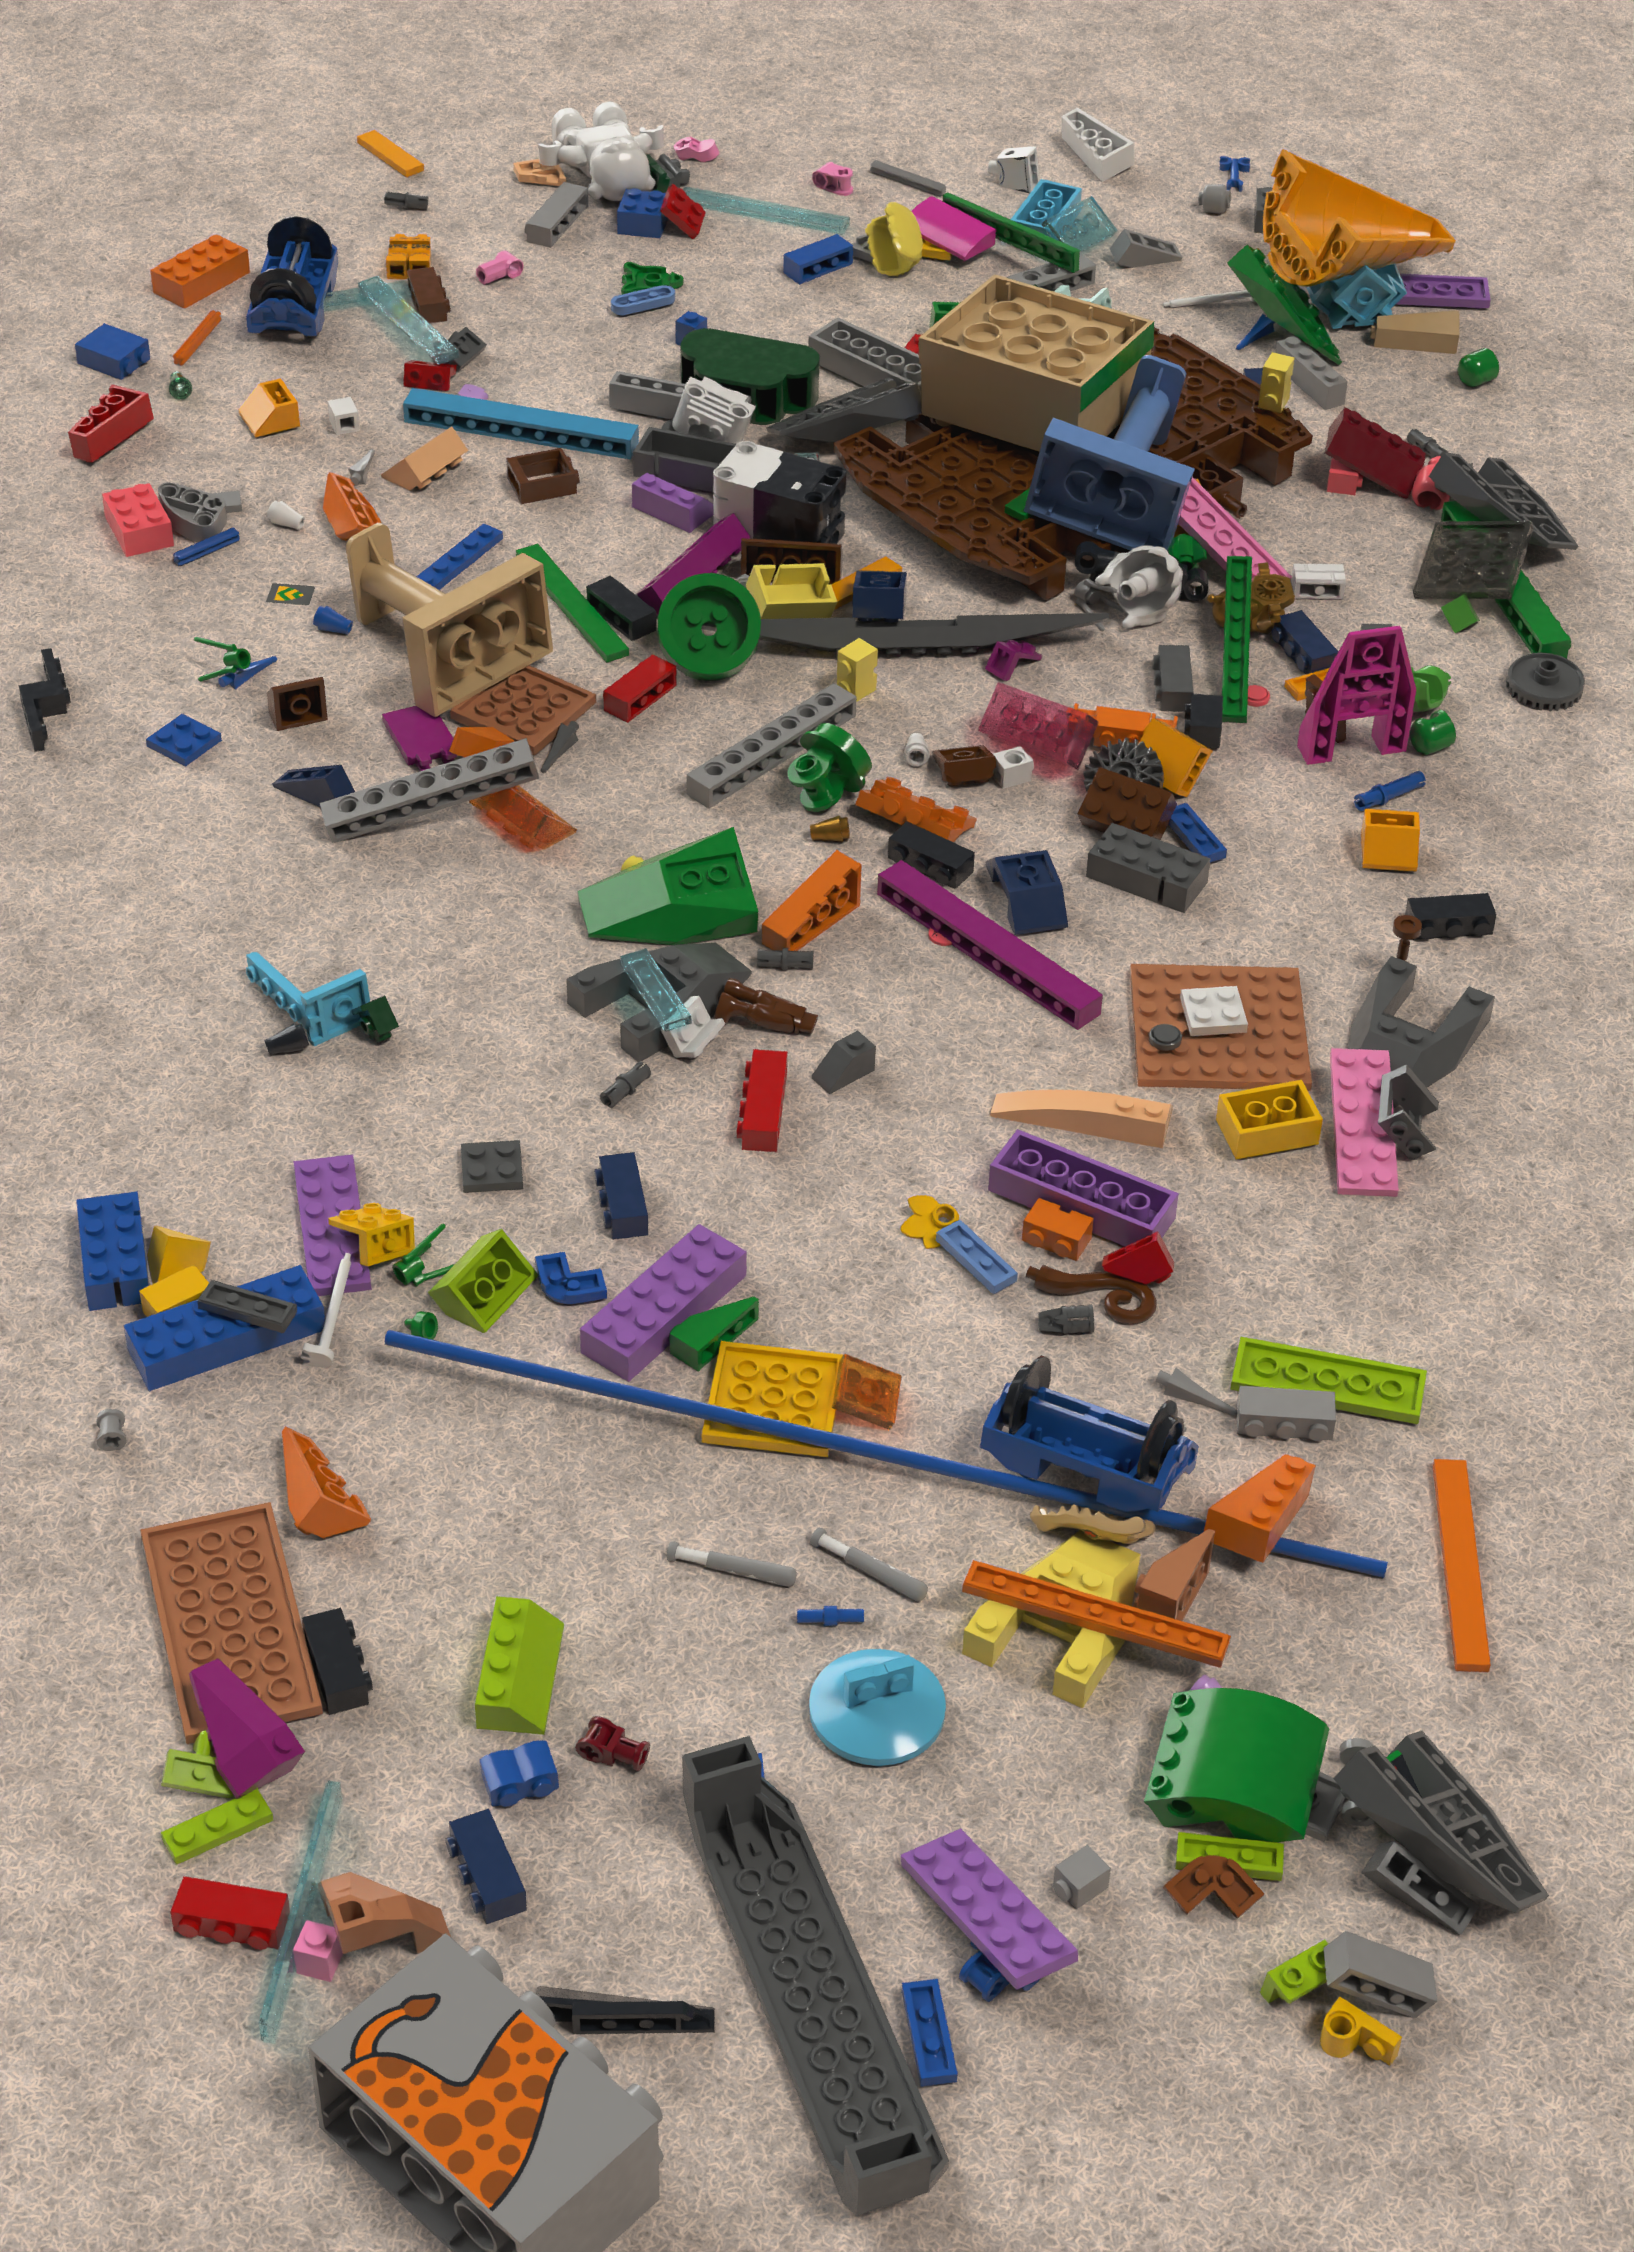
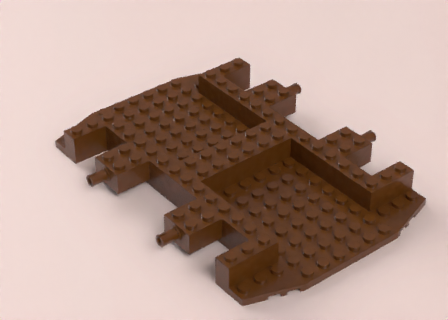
(959, 480)

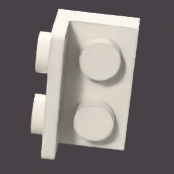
(692, 1038)

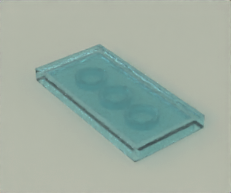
(1080, 225)

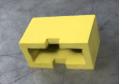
(1276, 382)
(856, 668)

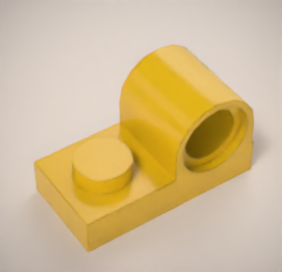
(1358, 2029)

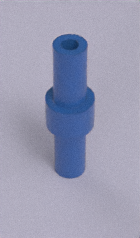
(829, 1615)

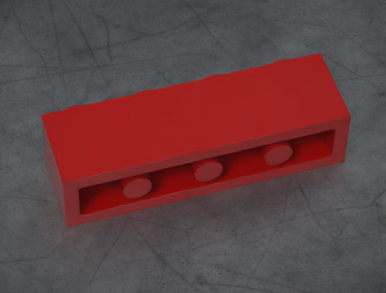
(763, 1100)

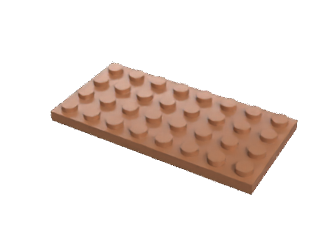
(230, 1598)

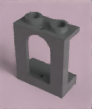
(1405, 1125)

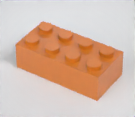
(200, 271)

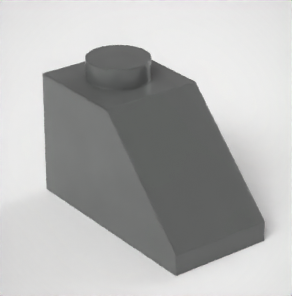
(846, 1062)

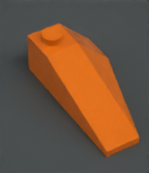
(316, 1491)

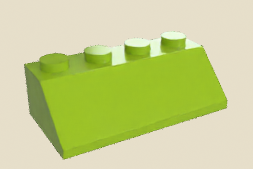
(518, 1667)

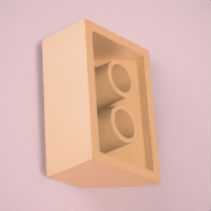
(427, 461)

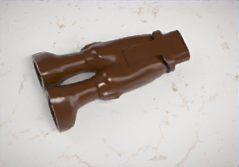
(764, 1009)

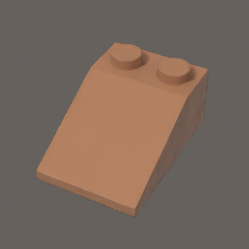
(1176, 1578)

